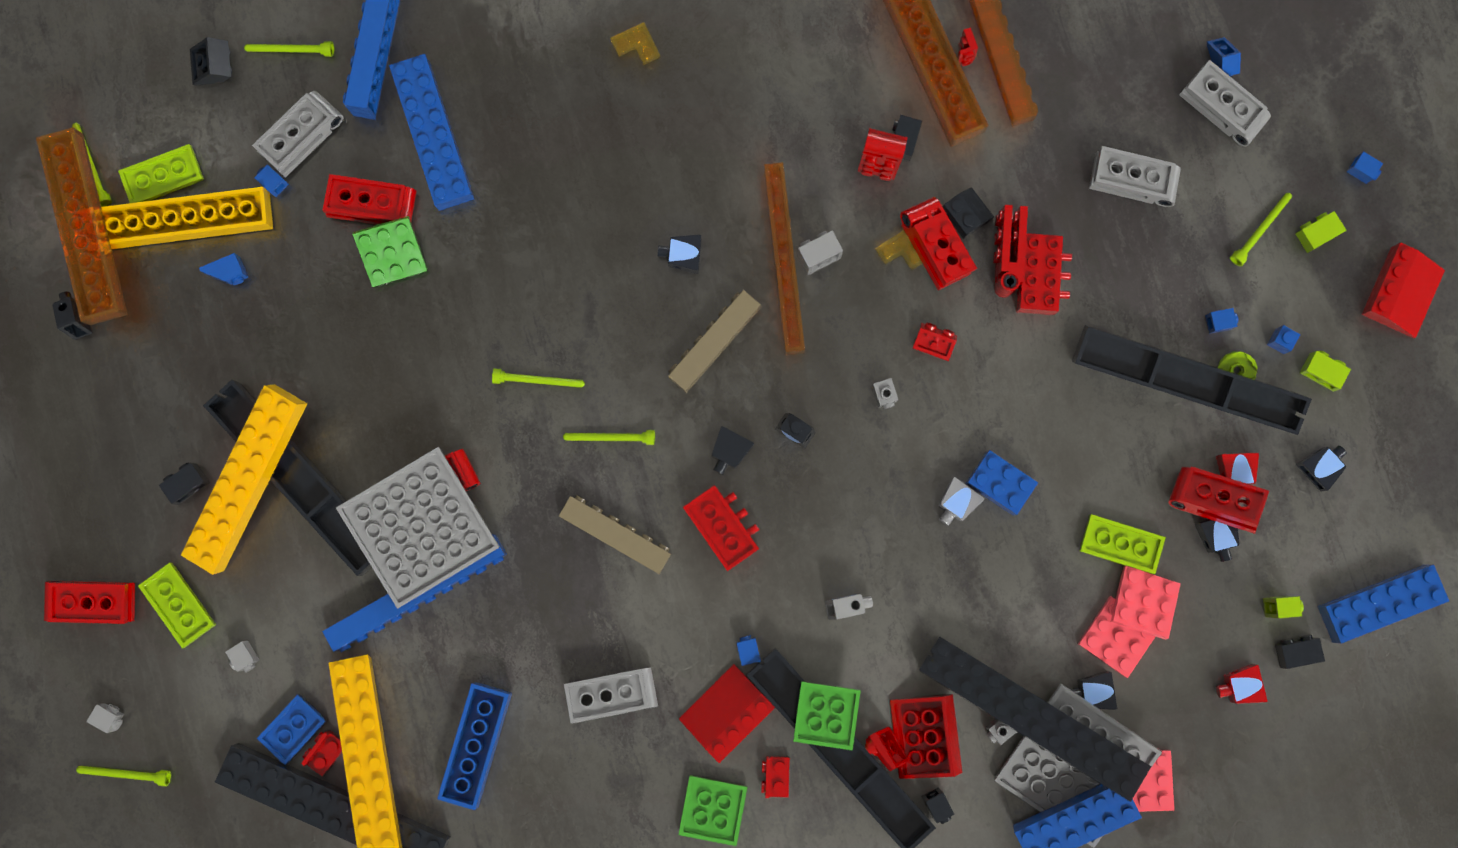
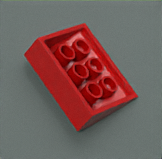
(1404, 290)
(726, 713)
(927, 736)

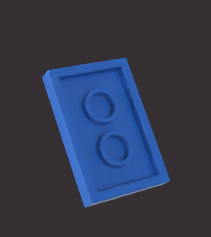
(292, 729)

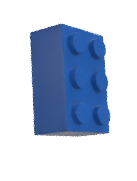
(1001, 483)

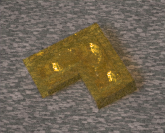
(639, 39)
(899, 246)

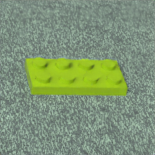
(161, 175)
(1122, 544)
(177, 605)

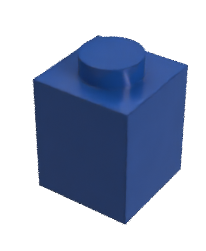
(1365, 168)
(271, 180)
(1221, 320)
(1283, 339)
(748, 650)

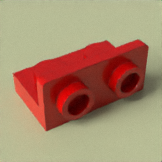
(967, 47)
(935, 341)
(323, 753)
(777, 776)

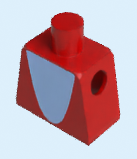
(1239, 467)
(1243, 686)

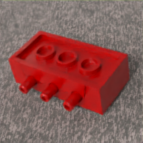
(1043, 275)
(722, 527)

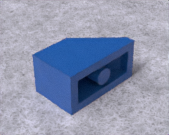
(1224, 55)
(227, 269)

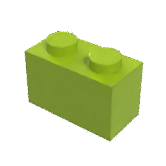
(1321, 231)
(1325, 370)
(1283, 607)

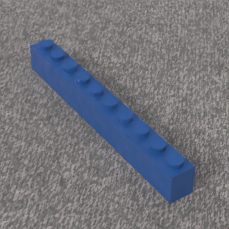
(384, 610)

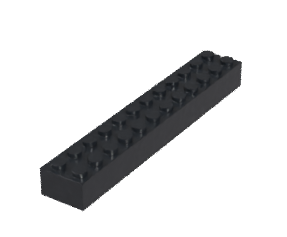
(1191, 380)
(295, 478)
(1035, 719)
(854, 767)
(308, 797)

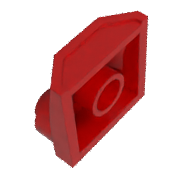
(886, 748)

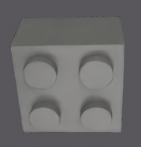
(819, 252)

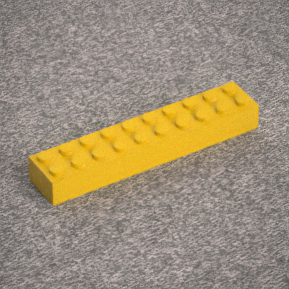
(188, 217)
(244, 478)
(364, 753)

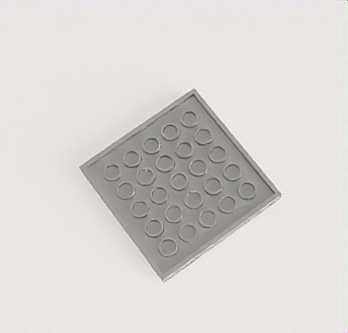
(417, 527)
(1046, 779)

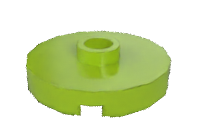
(1239, 359)

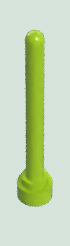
(325, 48)
(104, 197)
(1240, 256)
(500, 376)
(646, 437)
(161, 778)

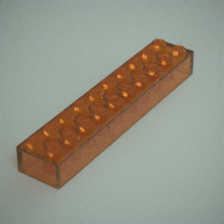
(938, 69)
(81, 226)

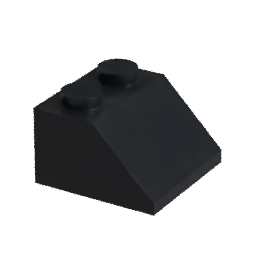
(210, 61)
(967, 212)

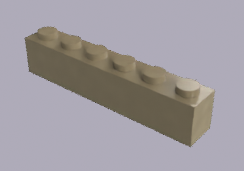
(715, 340)
(615, 535)

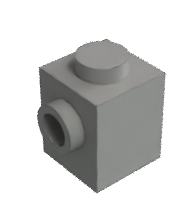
(885, 393)
(242, 657)
(106, 717)
(999, 732)

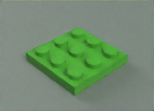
(390, 251)
(826, 715)
(713, 810)

